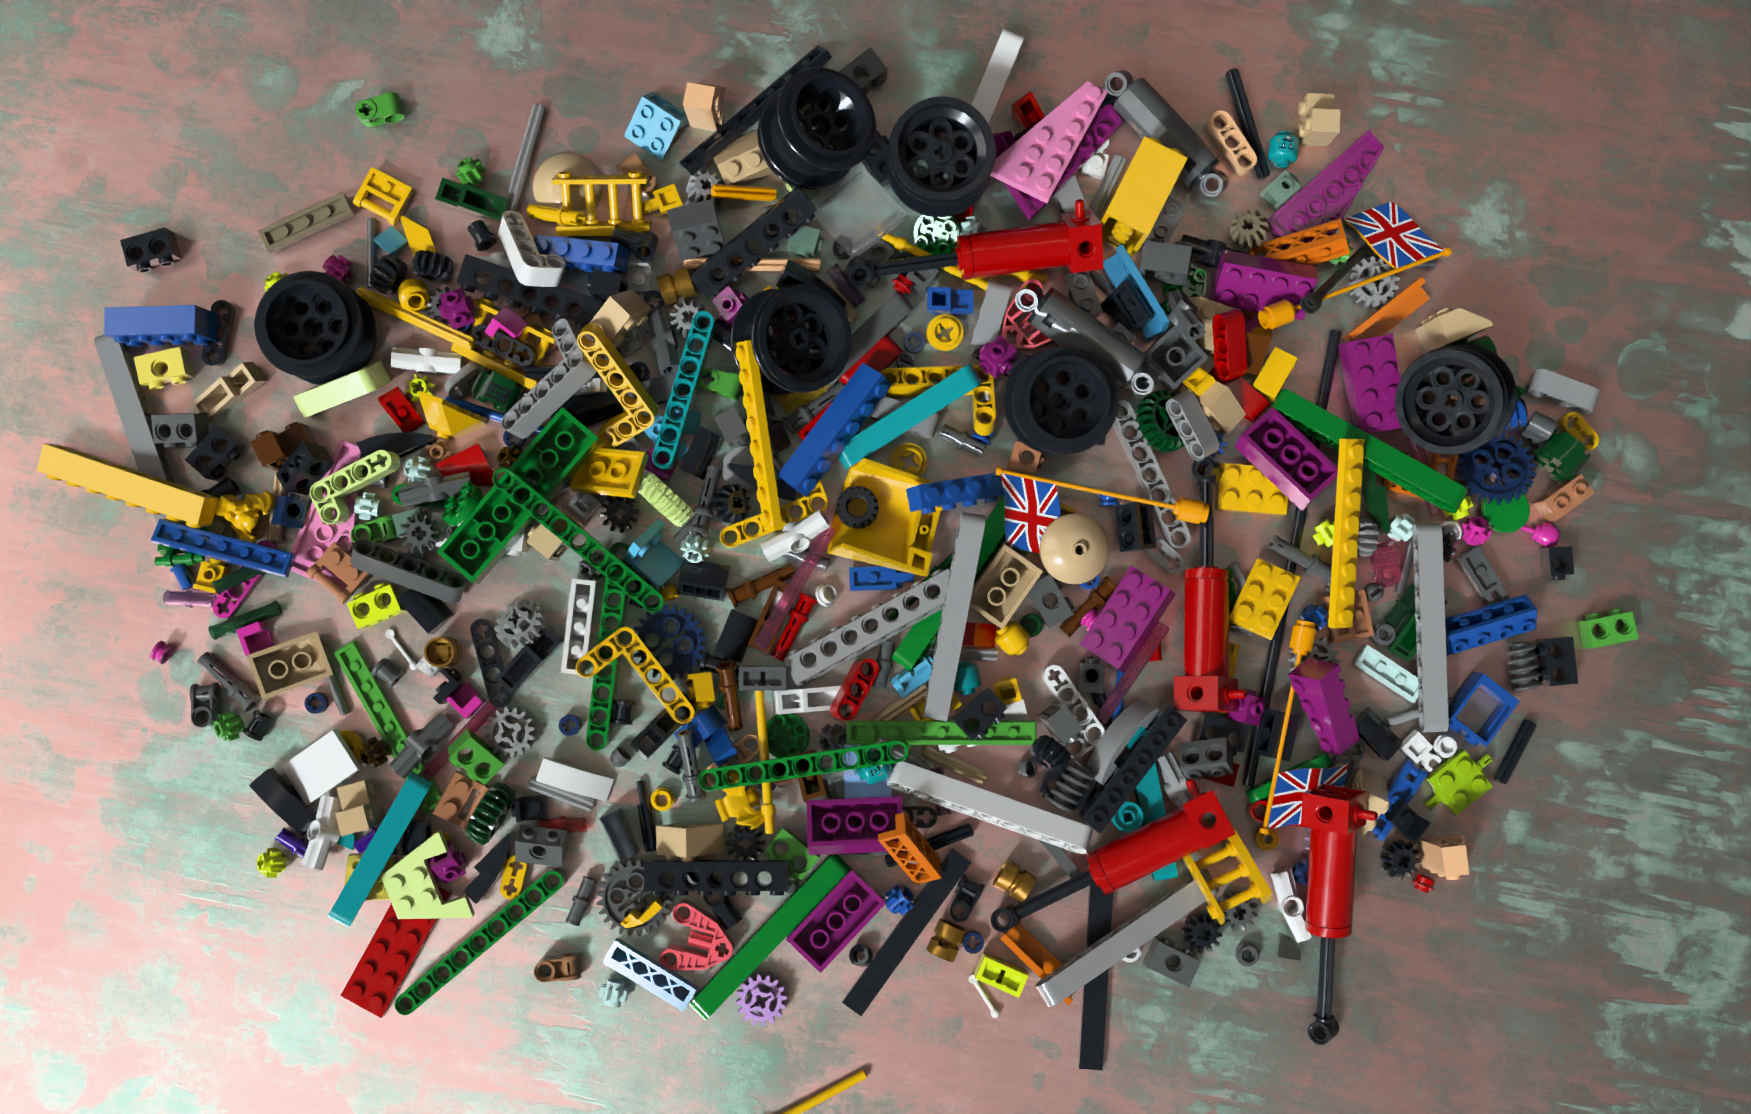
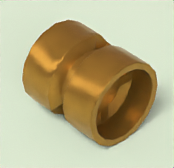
(675, 286)
(443, 651)
(1014, 880)
(950, 932)

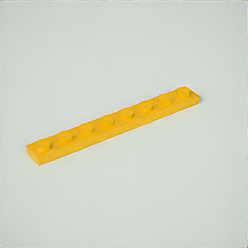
(759, 434)
(1346, 533)

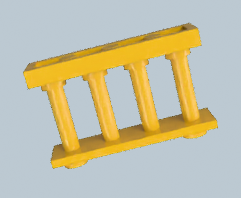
(593, 226)
(489, 359)
(1246, 868)

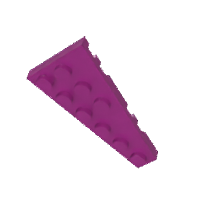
(1101, 129)
(1330, 192)

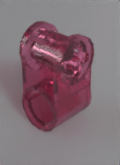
(1385, 561)

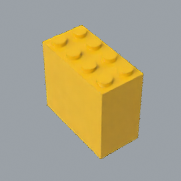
(1141, 195)

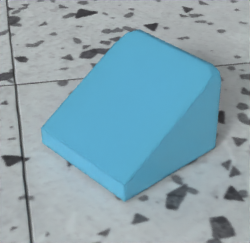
(391, 241)
(693, 423)

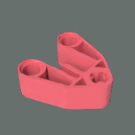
(1020, 330)
(705, 922)

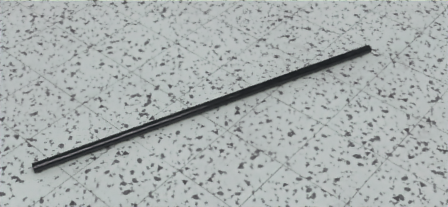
(1290, 566)

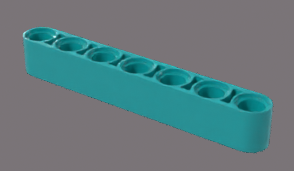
(682, 378)
(909, 415)
(1150, 800)
(380, 849)

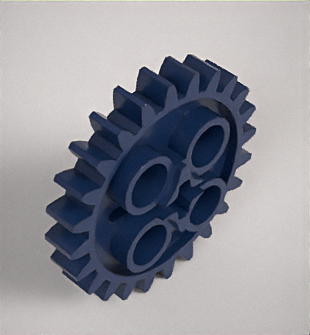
(1516, 463)
(657, 625)

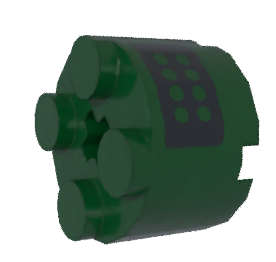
(496, 389)
(1561, 456)

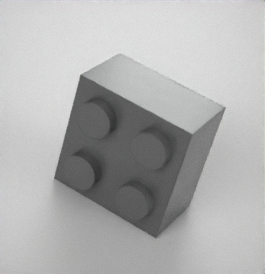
(695, 229)
(1166, 262)
(1174, 357)

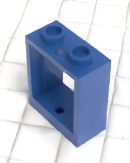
(1495, 721)

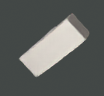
(804, 699)
(574, 779)

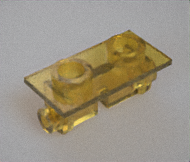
(791, 401)

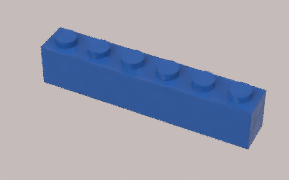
(834, 429)

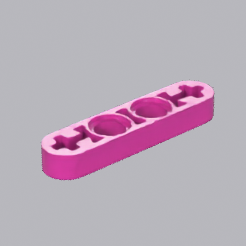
(249, 587)

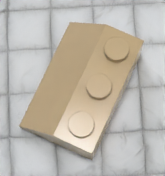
(742, 161)
(1449, 327)
(1003, 586)

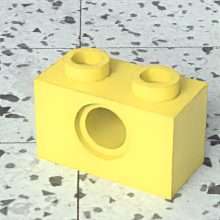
(150, 368)

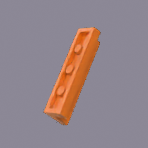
(1317, 251)
(1391, 313)
(919, 851)
(1031, 952)

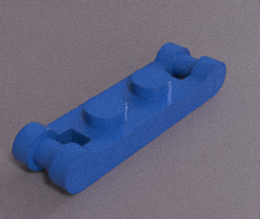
(1400, 789)

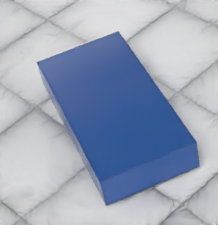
(720, 746)

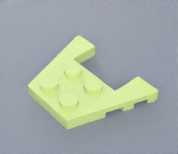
(414, 888)

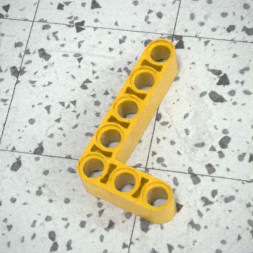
(924, 376)
(619, 387)
(805, 503)
(642, 670)

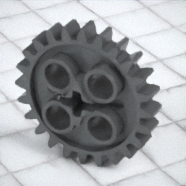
(622, 881)

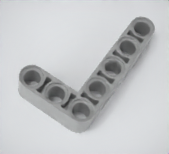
(554, 387)

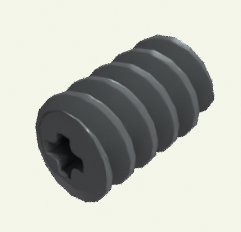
(1524, 666)
(1071, 786)

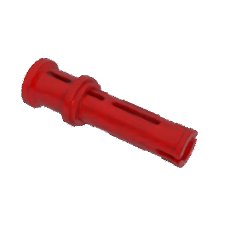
(798, 616)

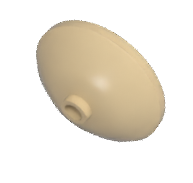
(551, 195)
(1059, 546)

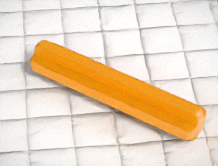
(743, 192)

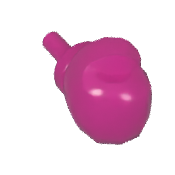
(1544, 534)

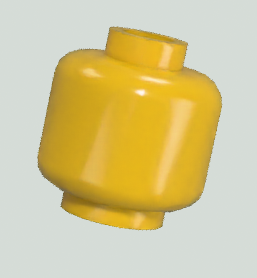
(413, 295)
(1012, 638)

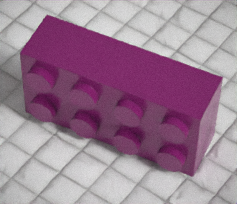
(1259, 281)
(1371, 382)
(1287, 458)
(1128, 619)
(850, 824)
(836, 920)

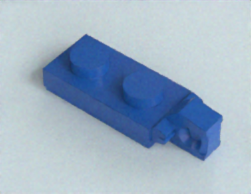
(877, 578)

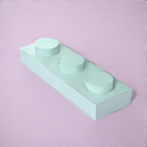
(1388, 673)

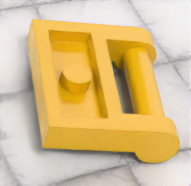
(386, 189)

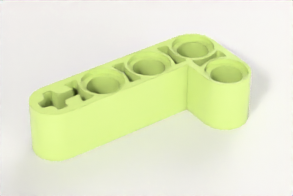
(342, 389)
(356, 481)

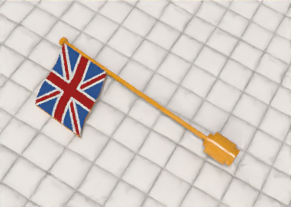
(1390, 235)
(1034, 504)
(1287, 787)

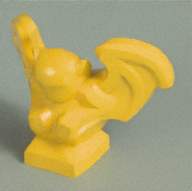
(243, 512)
(740, 804)

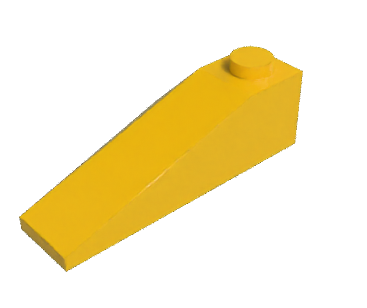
(448, 418)

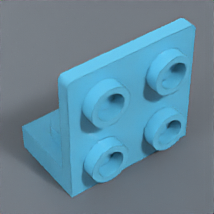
(655, 124)
(652, 556)

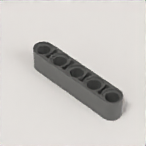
(881, 323)
(407, 570)

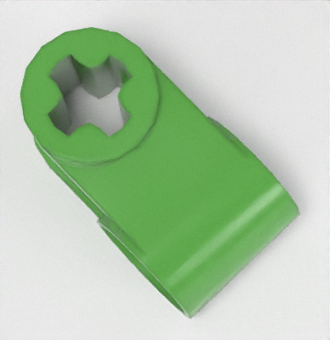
(382, 110)
(724, 384)
(380, 530)

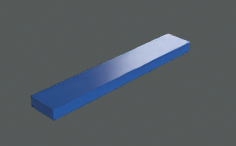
(223, 548)

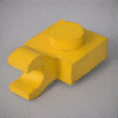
(665, 199)

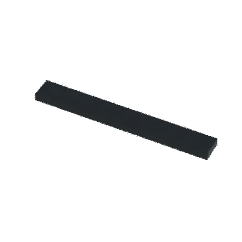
(748, 115)
(905, 933)
(1095, 992)

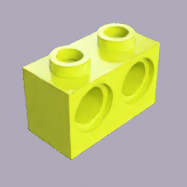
(378, 611)
(1001, 974)

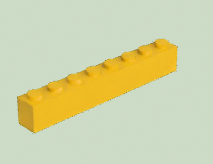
(127, 485)

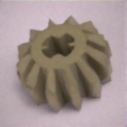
(1249, 229)

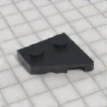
(1128, 307)

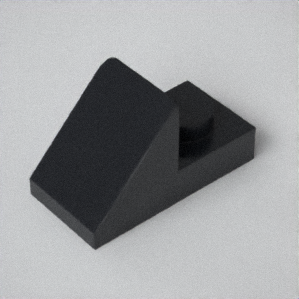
(1407, 822)

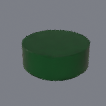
(1032, 624)

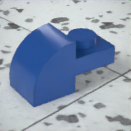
(949, 301)
(704, 725)

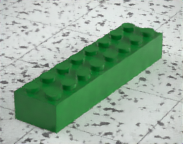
(497, 519)

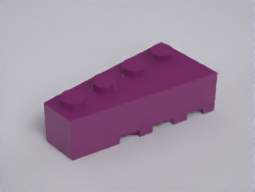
(1325, 704)

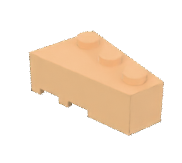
(704, 105)
(1445, 856)

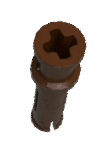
(752, 588)
(1097, 599)
(729, 686)

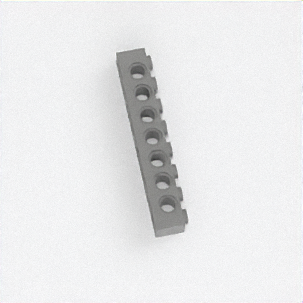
(797, 660)

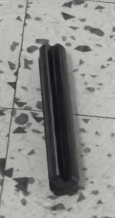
(941, 840)

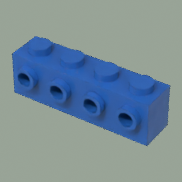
(585, 253)
(955, 491)
(1490, 624)

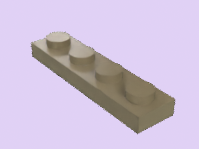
(306, 222)

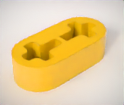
(1579, 429)
(519, 878)

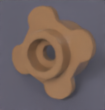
(431, 451)

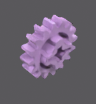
(766, 1008)

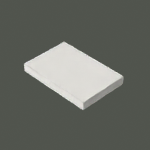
(321, 766)

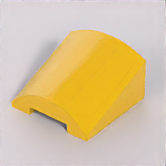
(897, 536)

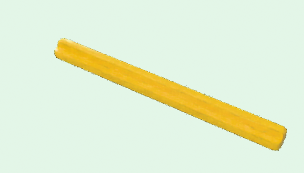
(417, 318)

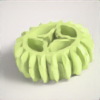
(664, 499)

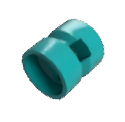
(1128, 817)

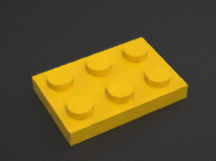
(610, 473)
(1248, 490)
(1264, 599)

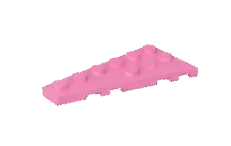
(1044, 152)
(317, 535)

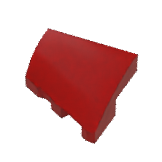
(469, 460)

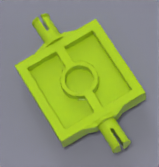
(1458, 782)

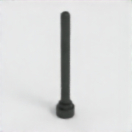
(1312, 301)

